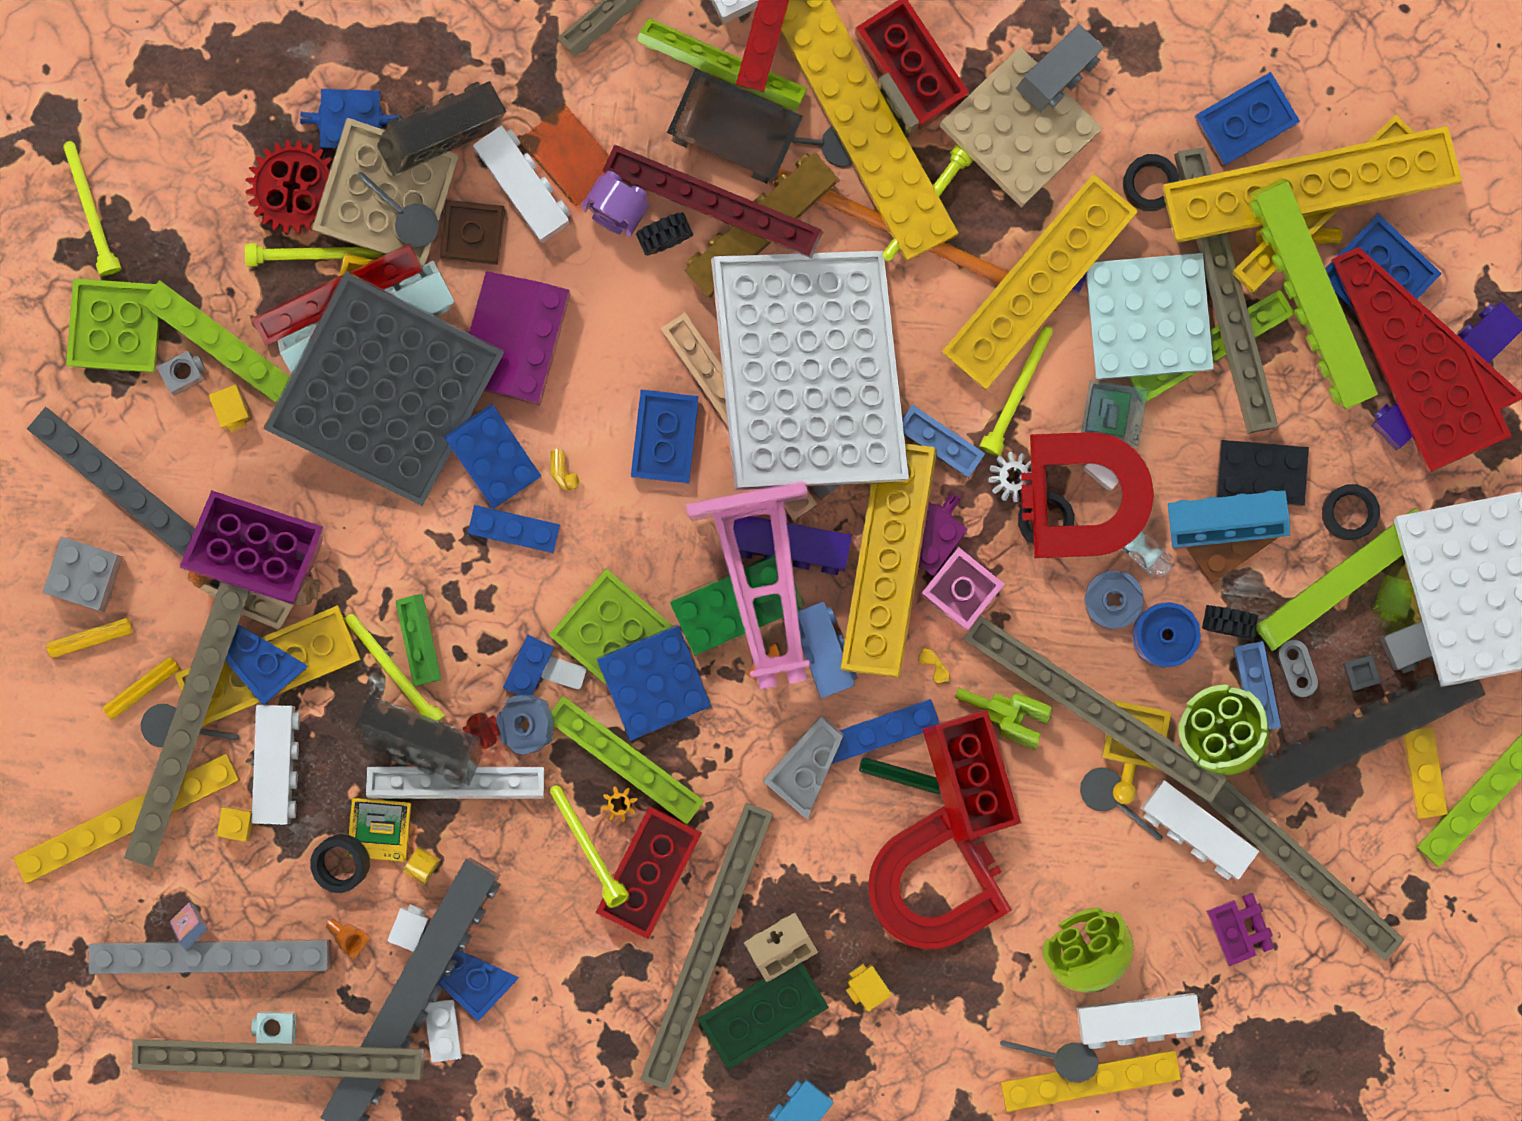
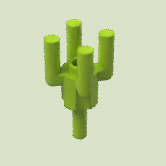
(1010, 714)

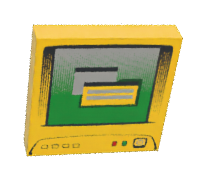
(381, 827)

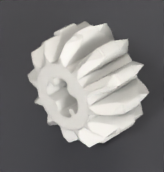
(1003, 475)

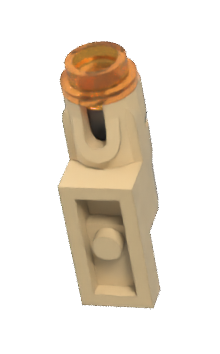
(257, 606)

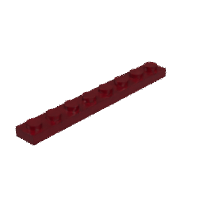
(714, 201)

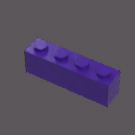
(806, 544)

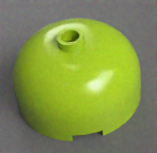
(1220, 716)
(1095, 964)

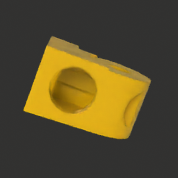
(421, 865)

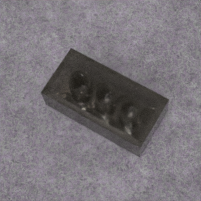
(440, 127)
(419, 741)

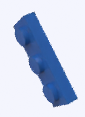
(514, 529)

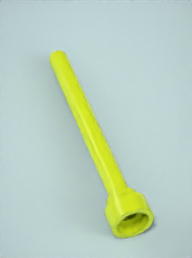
(958, 161)
(257, 254)
(107, 262)
(994, 440)
(393, 671)
(614, 893)

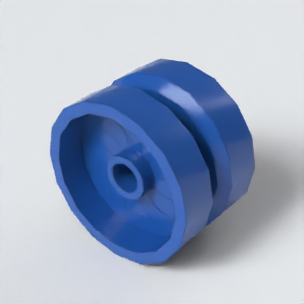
(1182, 628)

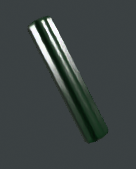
(899, 775)

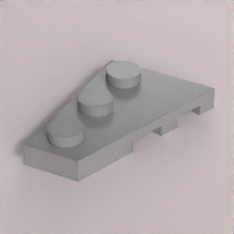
(805, 766)

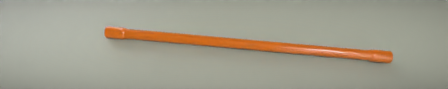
(944, 250)

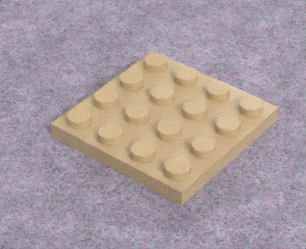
(1013, 138)
(360, 215)

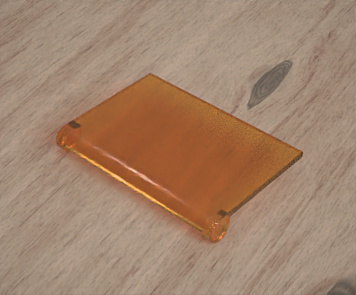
(566, 153)

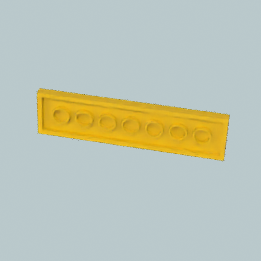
(1039, 281)
(888, 569)

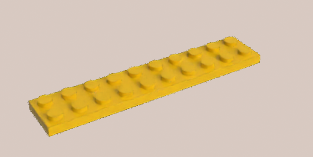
(866, 127)
(1318, 181)

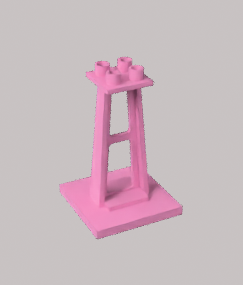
(748, 504)

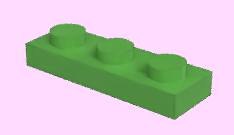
(418, 640)

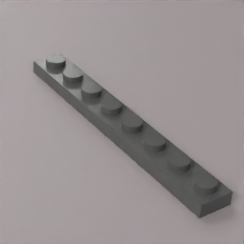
(112, 480)

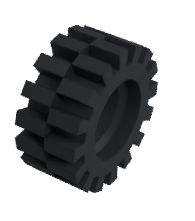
(664, 233)
(1230, 621)

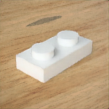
(443, 1031)

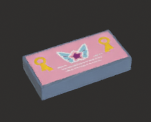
(188, 925)

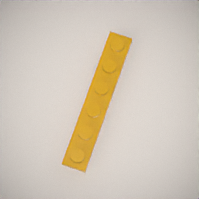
(1109, 1078)

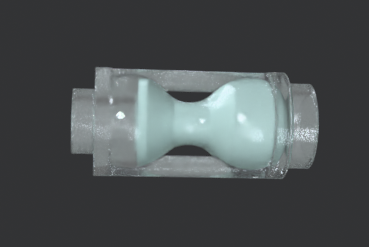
(1155, 560)

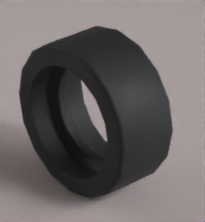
(1141, 162)
(1060, 502)
(1350, 534)
(319, 869)

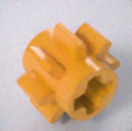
(611, 806)

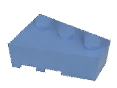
(823, 649)

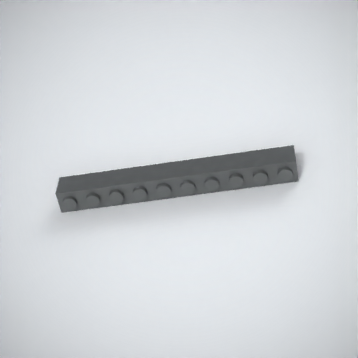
(418, 984)

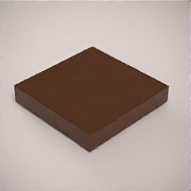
(472, 232)

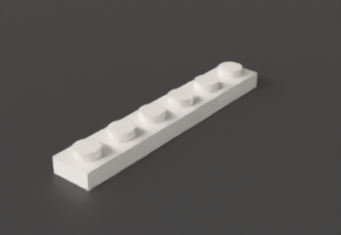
(486, 784)

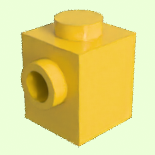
(867, 987)

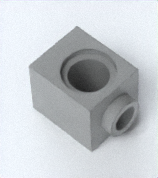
(169, 372)

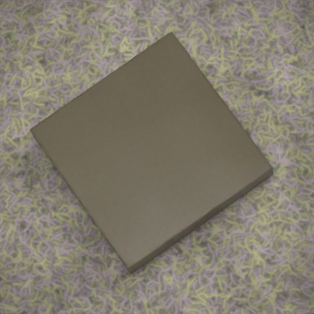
(898, 105)

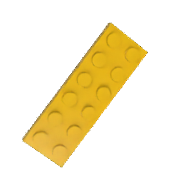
(317, 641)

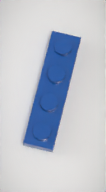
(886, 730)

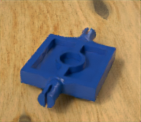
(343, 104)

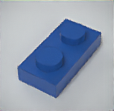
(528, 666)

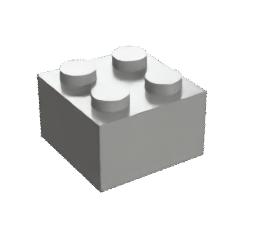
(82, 574)

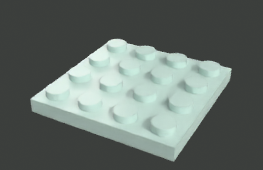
(1149, 316)

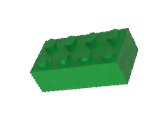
(711, 611)

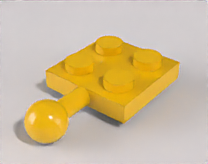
(1157, 719)

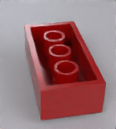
(906, 50)
(971, 776)
(651, 871)

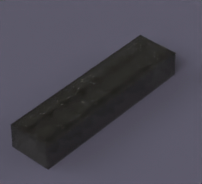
(1360, 733)

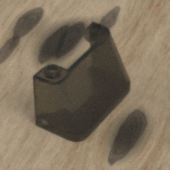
(735, 125)

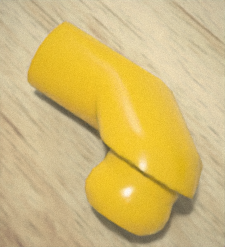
(559, 473)

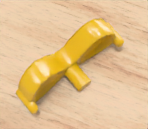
(941, 674)

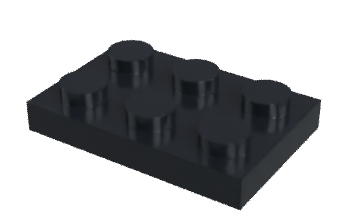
(1262, 468)

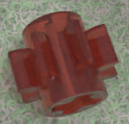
(483, 727)

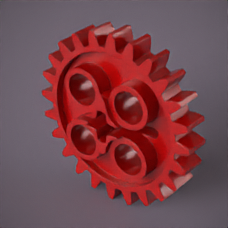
(266, 185)

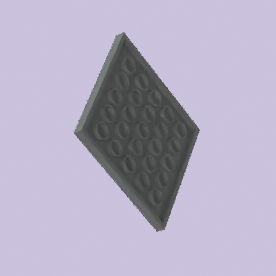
(383, 388)

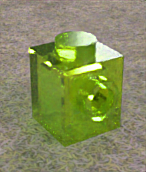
(1393, 598)

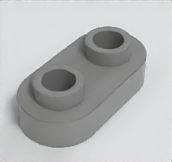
(1300, 667)

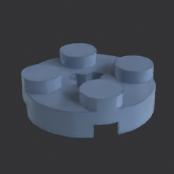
(1130, 600)
(540, 720)

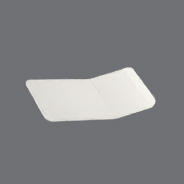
(564, 673)

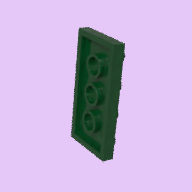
(762, 1014)

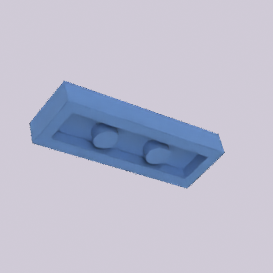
(950, 446)
(1256, 678)

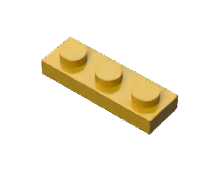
(1425, 773)

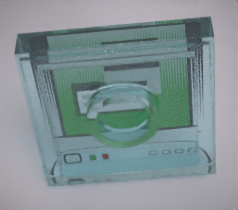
(1115, 411)

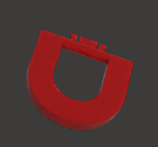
(1086, 449)
(954, 924)

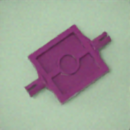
(940, 535)

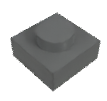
(1361, 673)

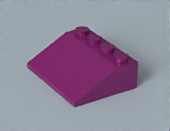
(526, 323)
(253, 547)

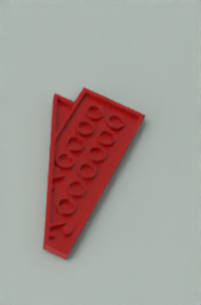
(1437, 379)

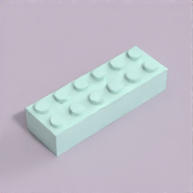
(423, 290)

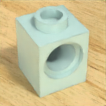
(287, 1022)

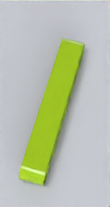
(1331, 588)

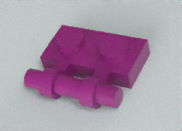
(1232, 933)

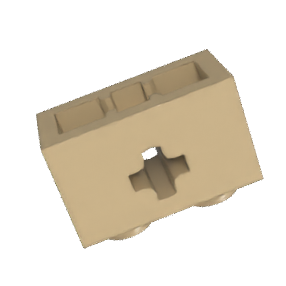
(780, 947)

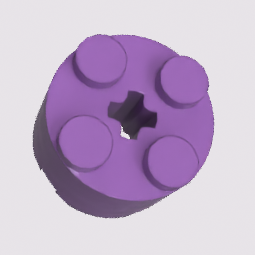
(616, 204)

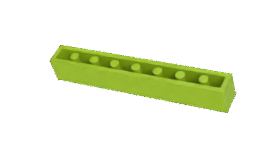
(1313, 294)

